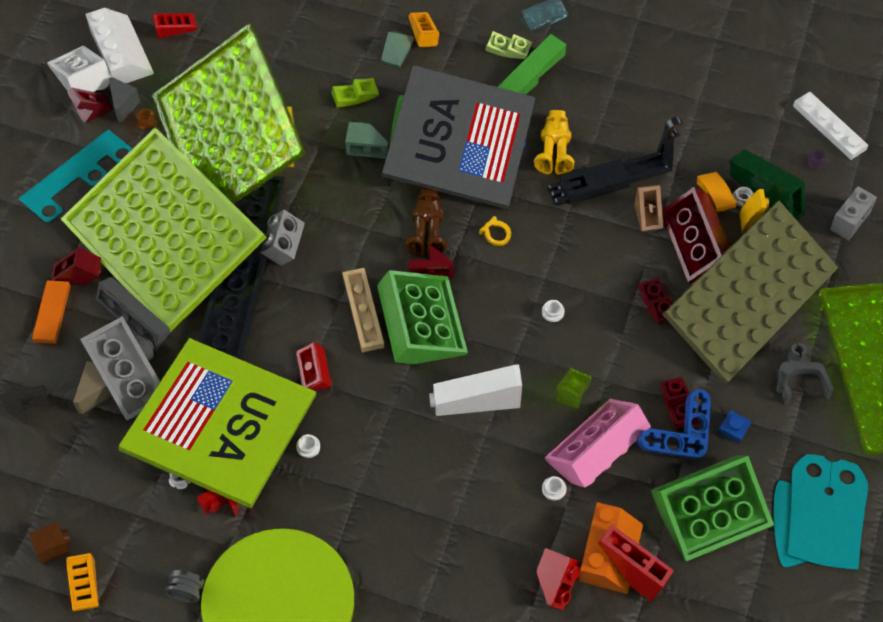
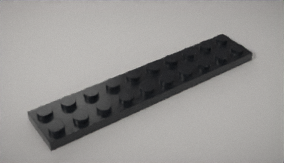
(235, 298)

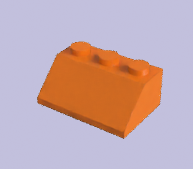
(596, 565)

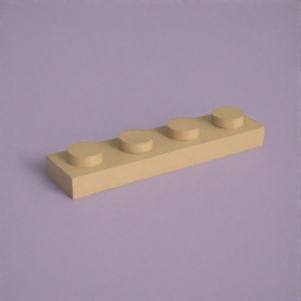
(363, 310)

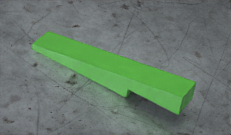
(526, 75)

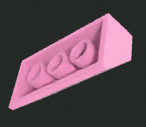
(598, 442)

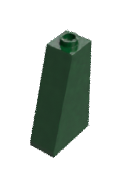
(778, 184)

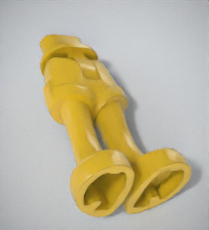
(555, 133)

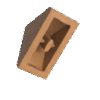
(649, 207)

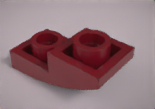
(655, 298)
(675, 395)

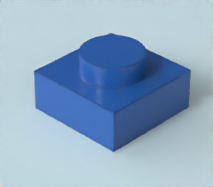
(734, 426)

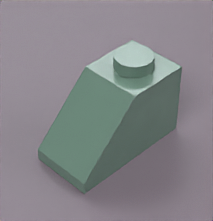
(365, 141)

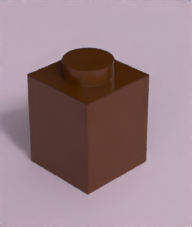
(50, 542)

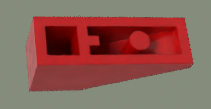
(635, 563)

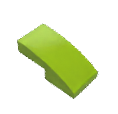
(359, 92)

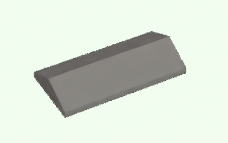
(122, 366)

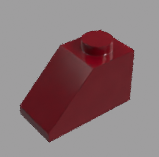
(77, 267)

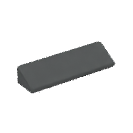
(137, 316)

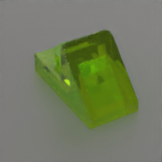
(572, 388)

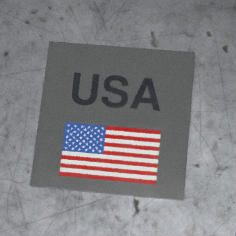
(459, 137)

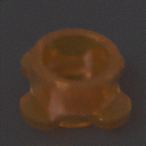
(146, 119)

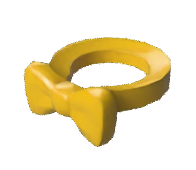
(493, 222)

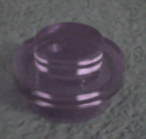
(817, 159)

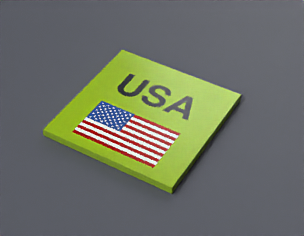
(218, 422)

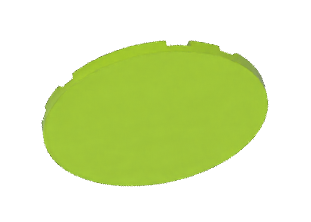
(278, 579)

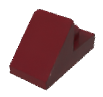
(89, 104)
(436, 265)

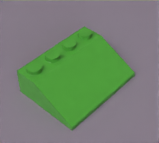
(421, 317)
(713, 507)

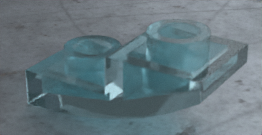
(545, 12)

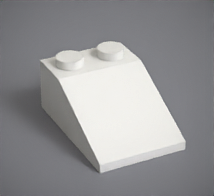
(81, 70)

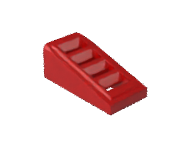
(167, 24)

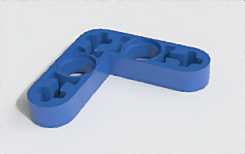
(690, 434)

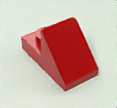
(213, 502)

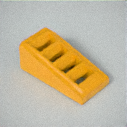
(424, 32)
(78, 566)

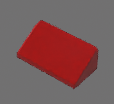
(313, 367)

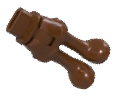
(426, 213)

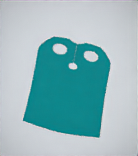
(822, 525)

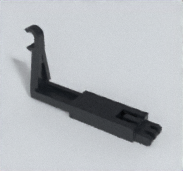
(617, 174)

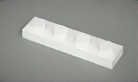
(830, 125)

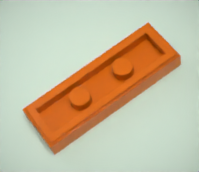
(51, 312)

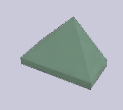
(396, 48)

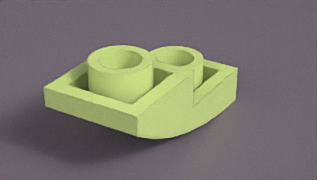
(506, 47)

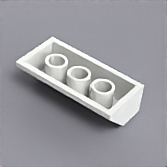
(118, 45)

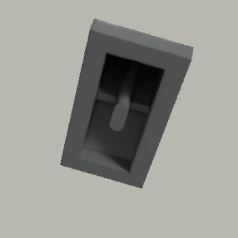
(124, 98)

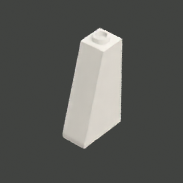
(478, 392)

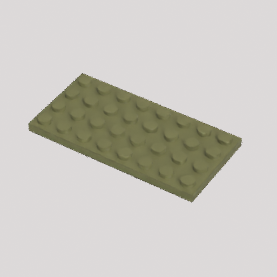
(750, 292)

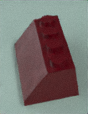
(695, 232)

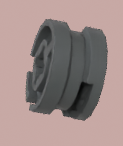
(184, 586)

